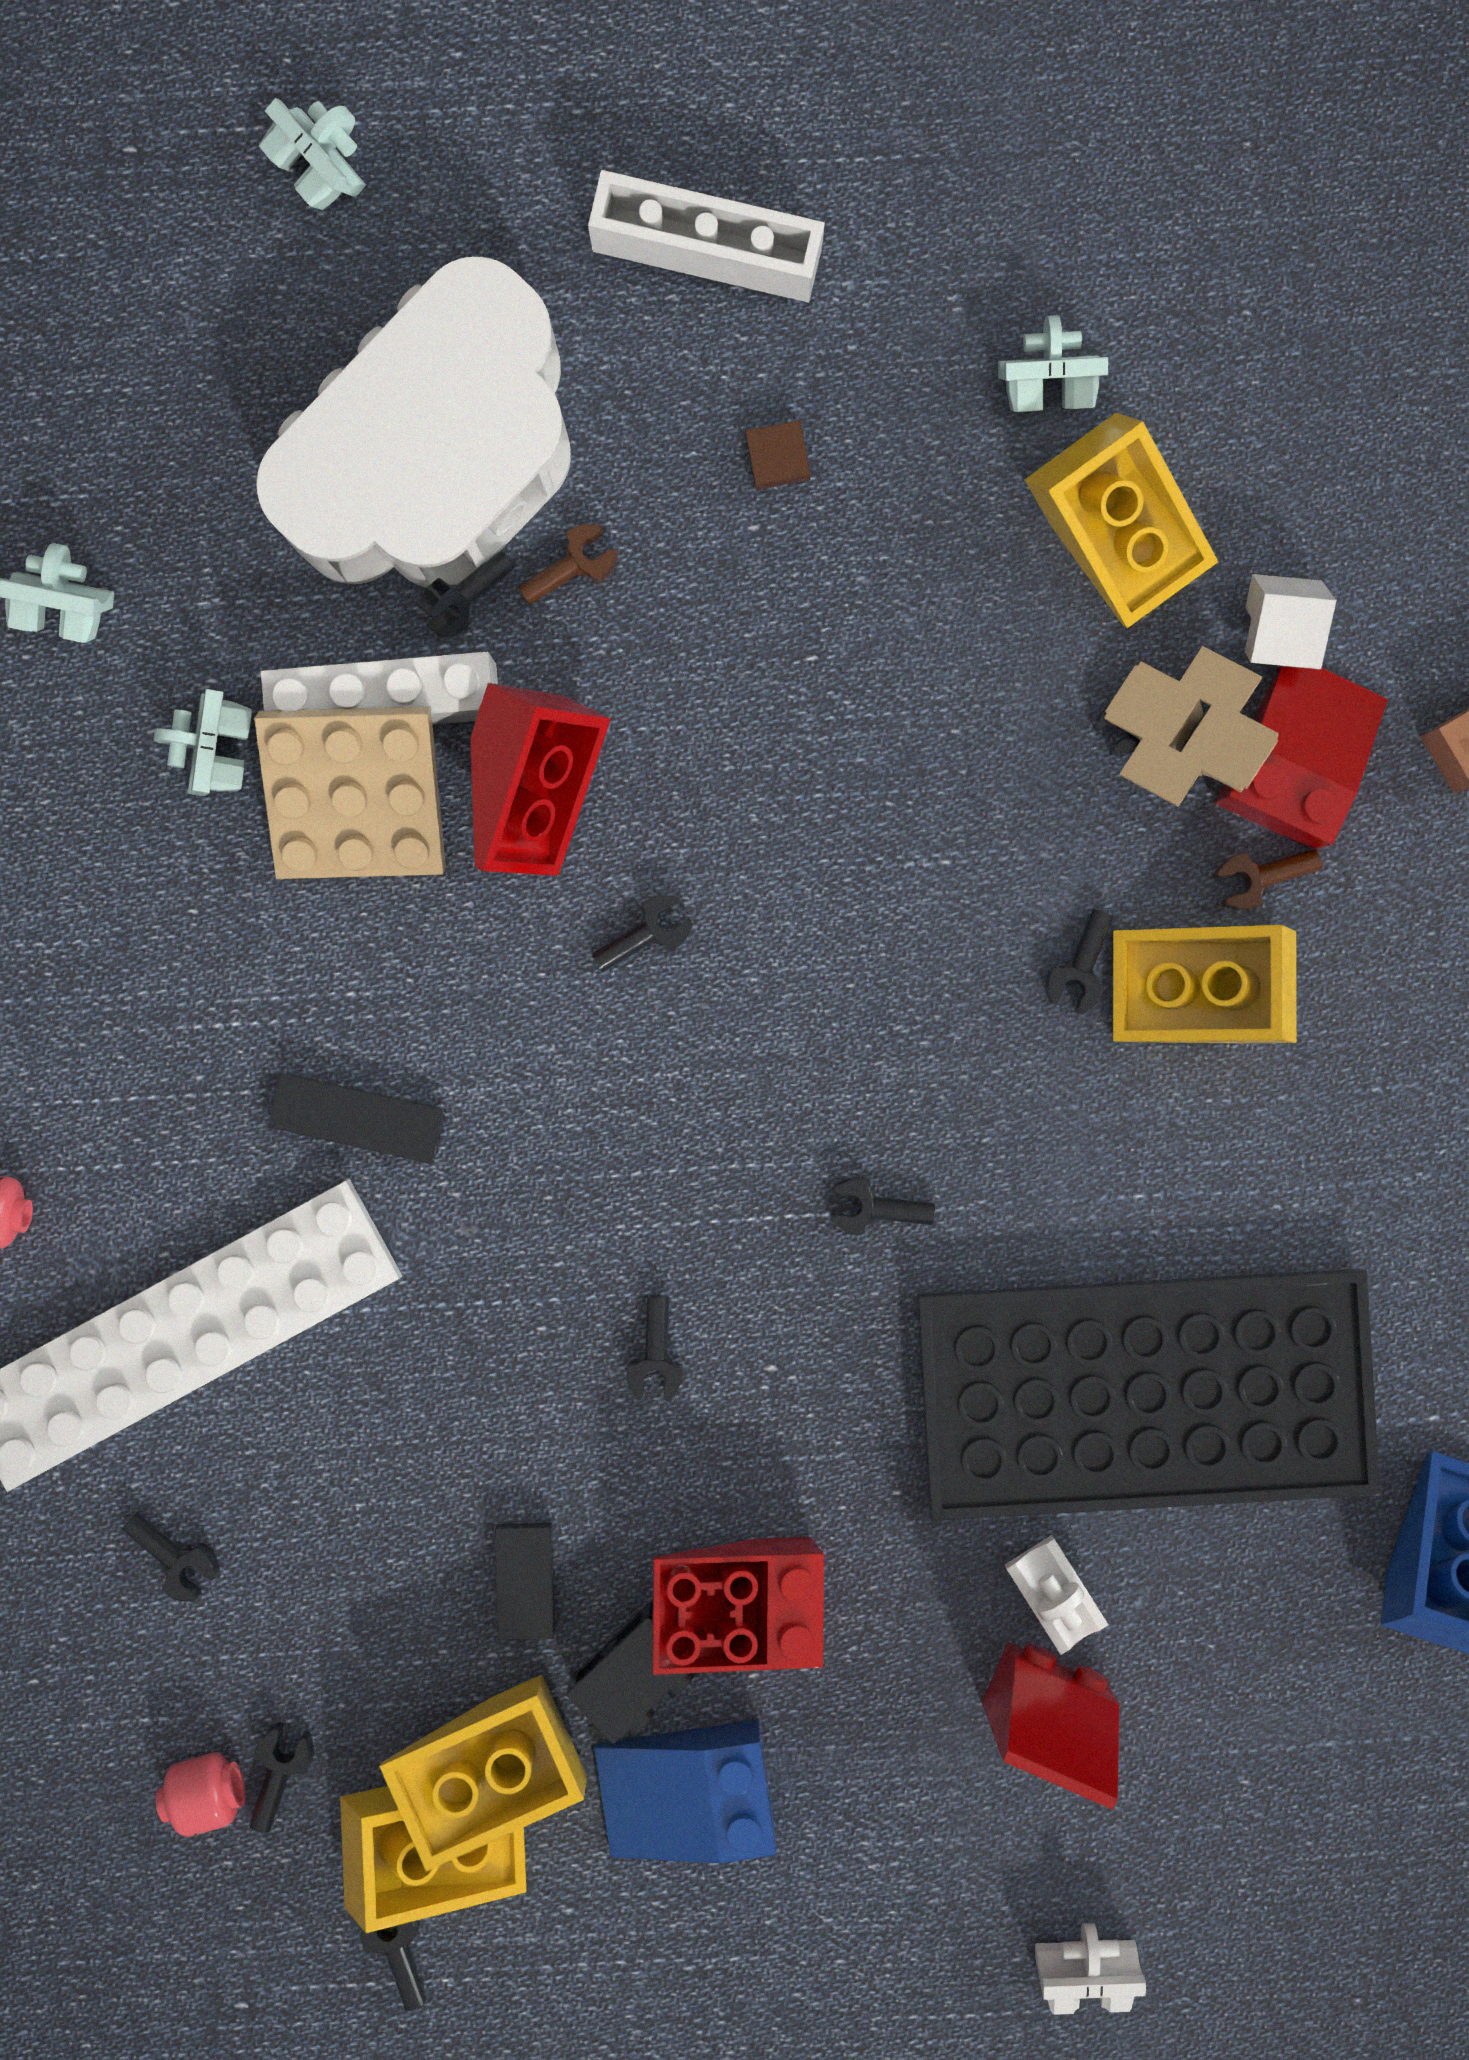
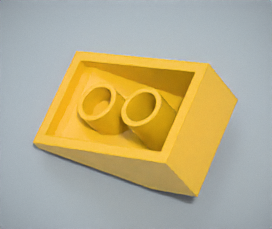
(1123, 517)
(1205, 985)
(486, 1774)
(387, 1878)

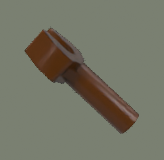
(571, 564)
(1261, 876)

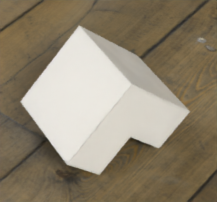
(1288, 621)

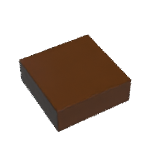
(777, 455)

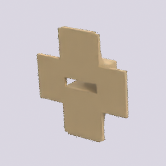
(1165, 714)

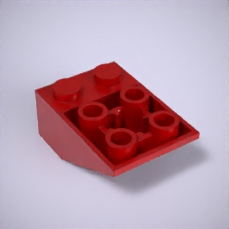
(739, 1607)

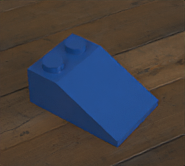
(1430, 1563)
(688, 1795)

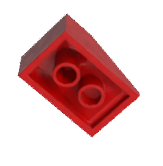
(1319, 755)
(530, 777)
(1055, 1722)

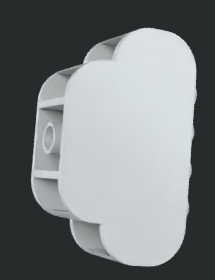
(427, 437)

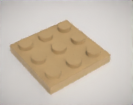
(351, 792)

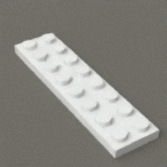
(188, 1331)

